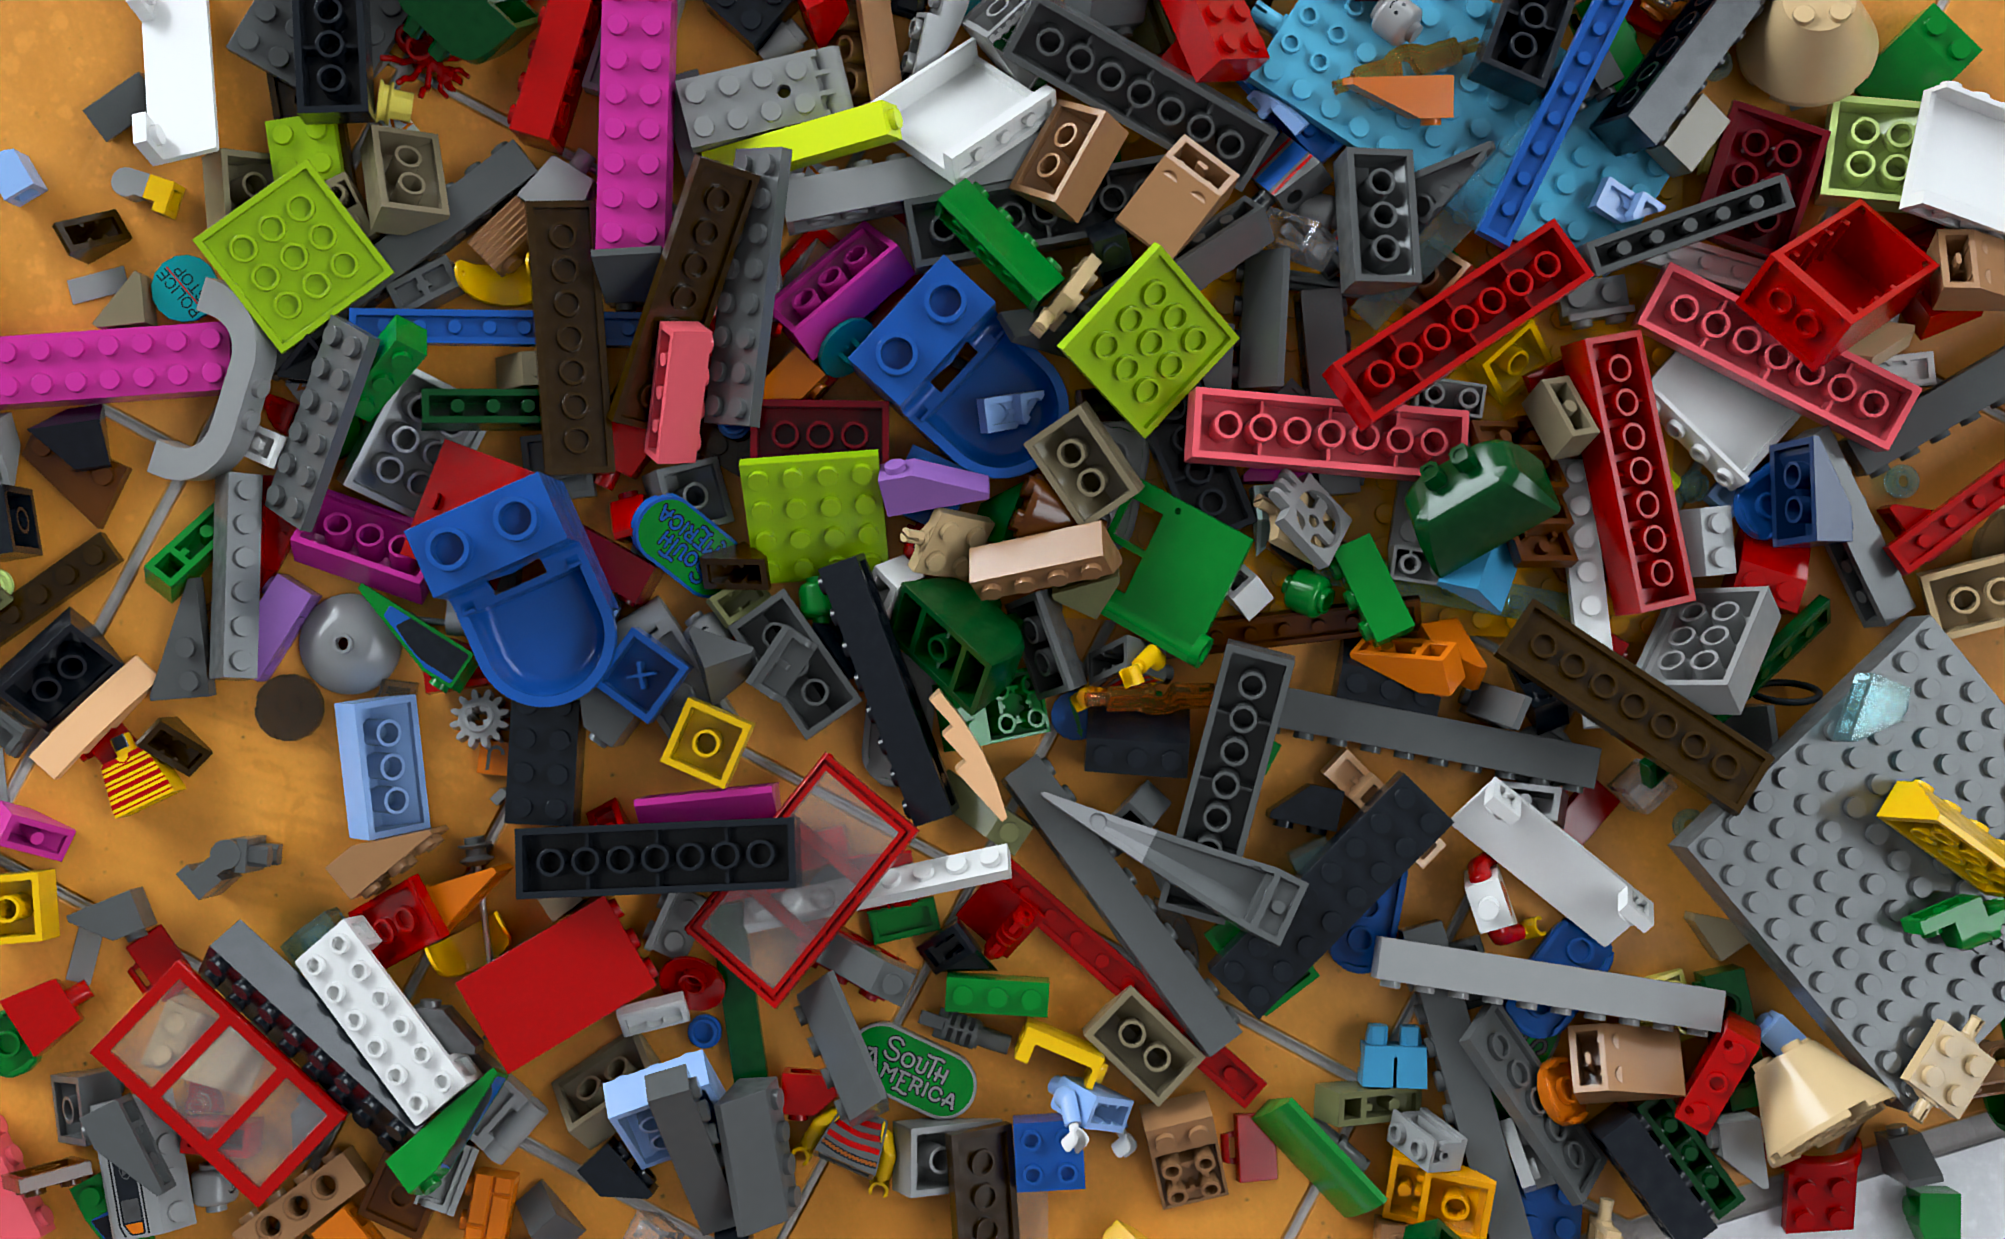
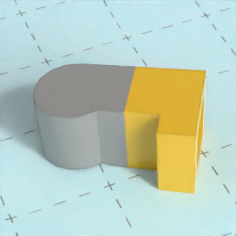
(143, 186)

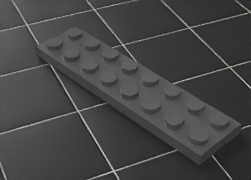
(749, 296)

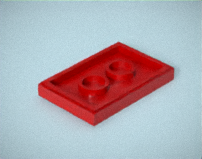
(403, 920)

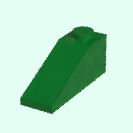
(182, 558)
(1933, 1212)

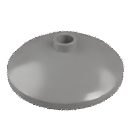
(370, 651)

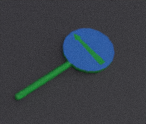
(1068, 721)

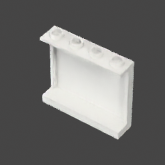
(965, 112)
(1958, 160)
(1718, 418)

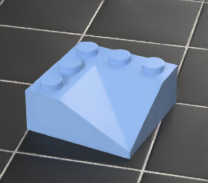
(632, 1116)

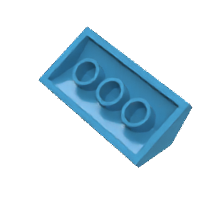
(1483, 580)

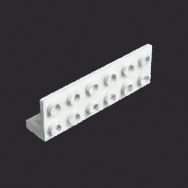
(177, 81)
(1552, 863)
(383, 1020)

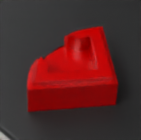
(280, 412)

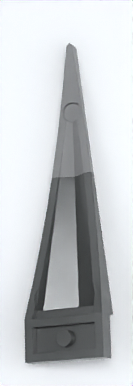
(1240, 890)

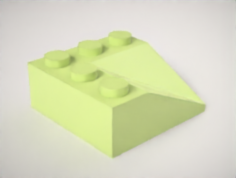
(1867, 152)

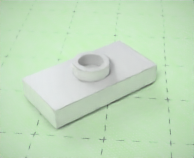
(1913, 367)
(653, 1014)

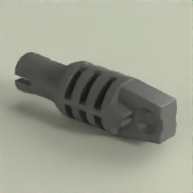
(965, 1031)

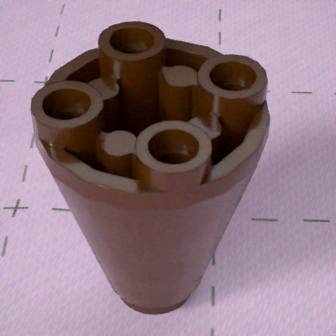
(1040, 509)

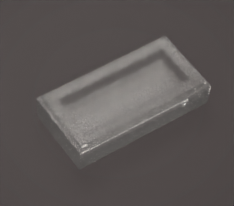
(1033, 1214)

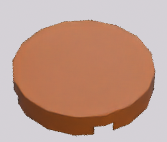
(1557, 1094)

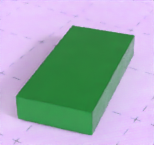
(904, 921)

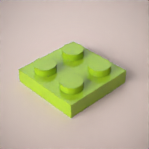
(294, 141)

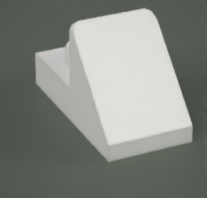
(266, 447)

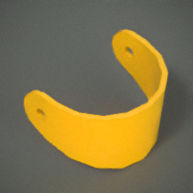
(489, 287)
(466, 949)

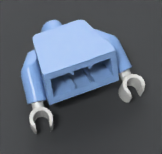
(1092, 1110)

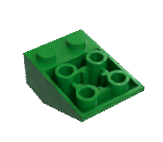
(1008, 717)

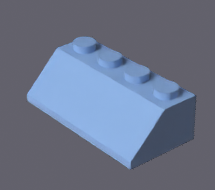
(382, 766)

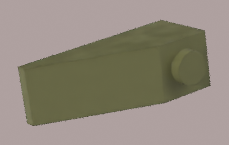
(982, 819)
(1353, 1105)

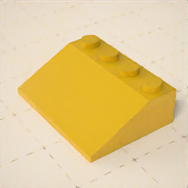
(1946, 835)

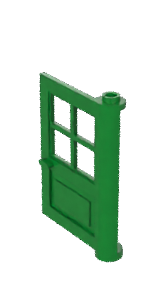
(1179, 576)

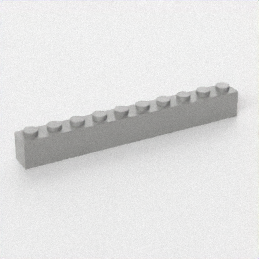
(1547, 984)

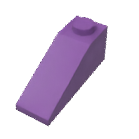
(924, 485)
(281, 618)

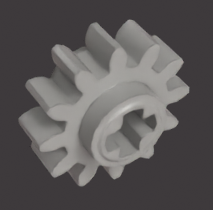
(470, 713)

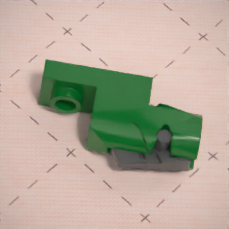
(1962, 922)

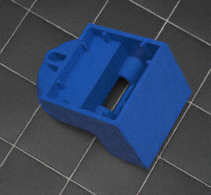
(924, 338)
(541, 638)

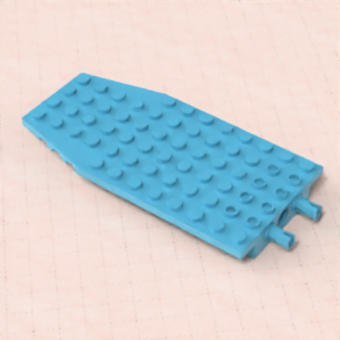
(1332, 37)

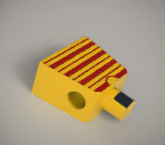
(137, 778)

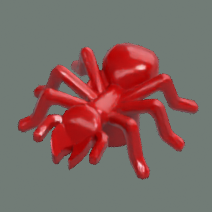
(420, 56)

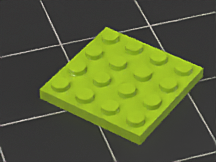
(294, 256)
(1148, 340)
(814, 511)

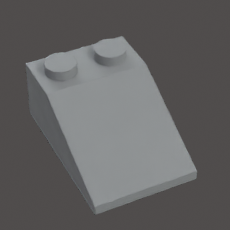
(922, 1154)

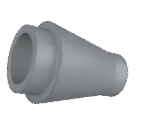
(784, 40)

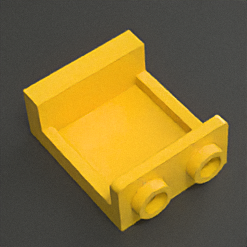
(1062, 1043)

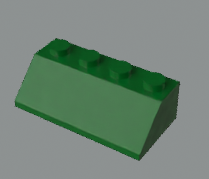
(999, 244)

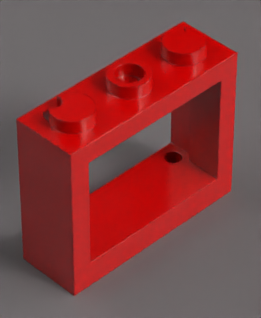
(1718, 1072)

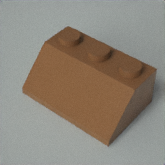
(1069, 159)

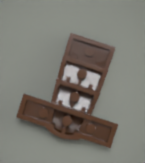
(1548, 542)

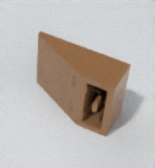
(1178, 197)
(1969, 271)
(369, 865)
(1625, 1063)
(1184, 1150)

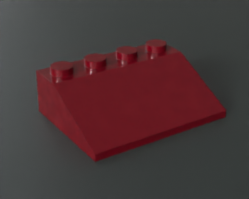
(1753, 150)

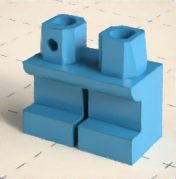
(1393, 1062)

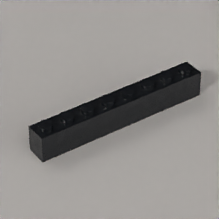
(888, 690)

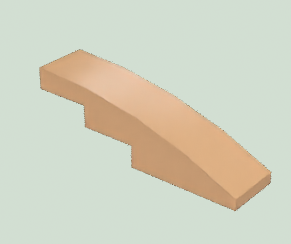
(95, 717)
(974, 765)
(1360, 785)

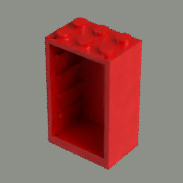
(1836, 284)
(558, 983)

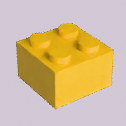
(707, 742)
(28, 906)

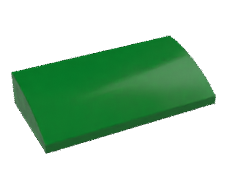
(1318, 1157)

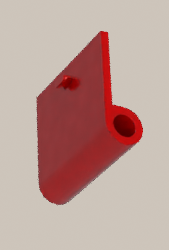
(459, 478)

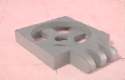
(1286, 496)

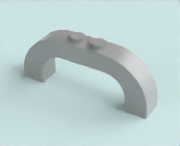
(239, 401)

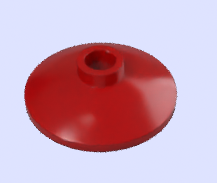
(697, 979)

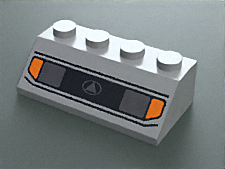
(133, 1208)

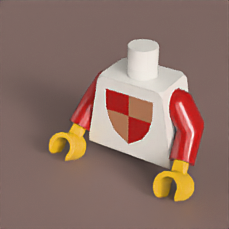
(1492, 903)

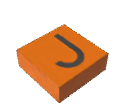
(493, 760)

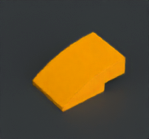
(1455, 1197)

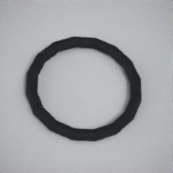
(1790, 702)

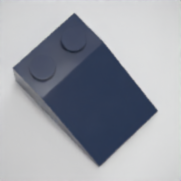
(1807, 496)

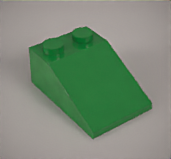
(1920, 57)

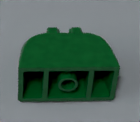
(469, 28)
(1477, 502)
(958, 639)

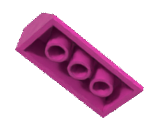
(840, 286)
(362, 546)
(710, 804)

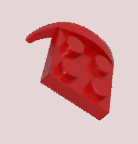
(1820, 1191)

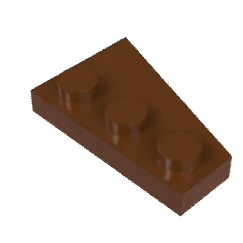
(89, 491)

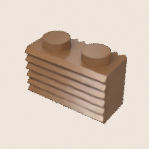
(503, 238)

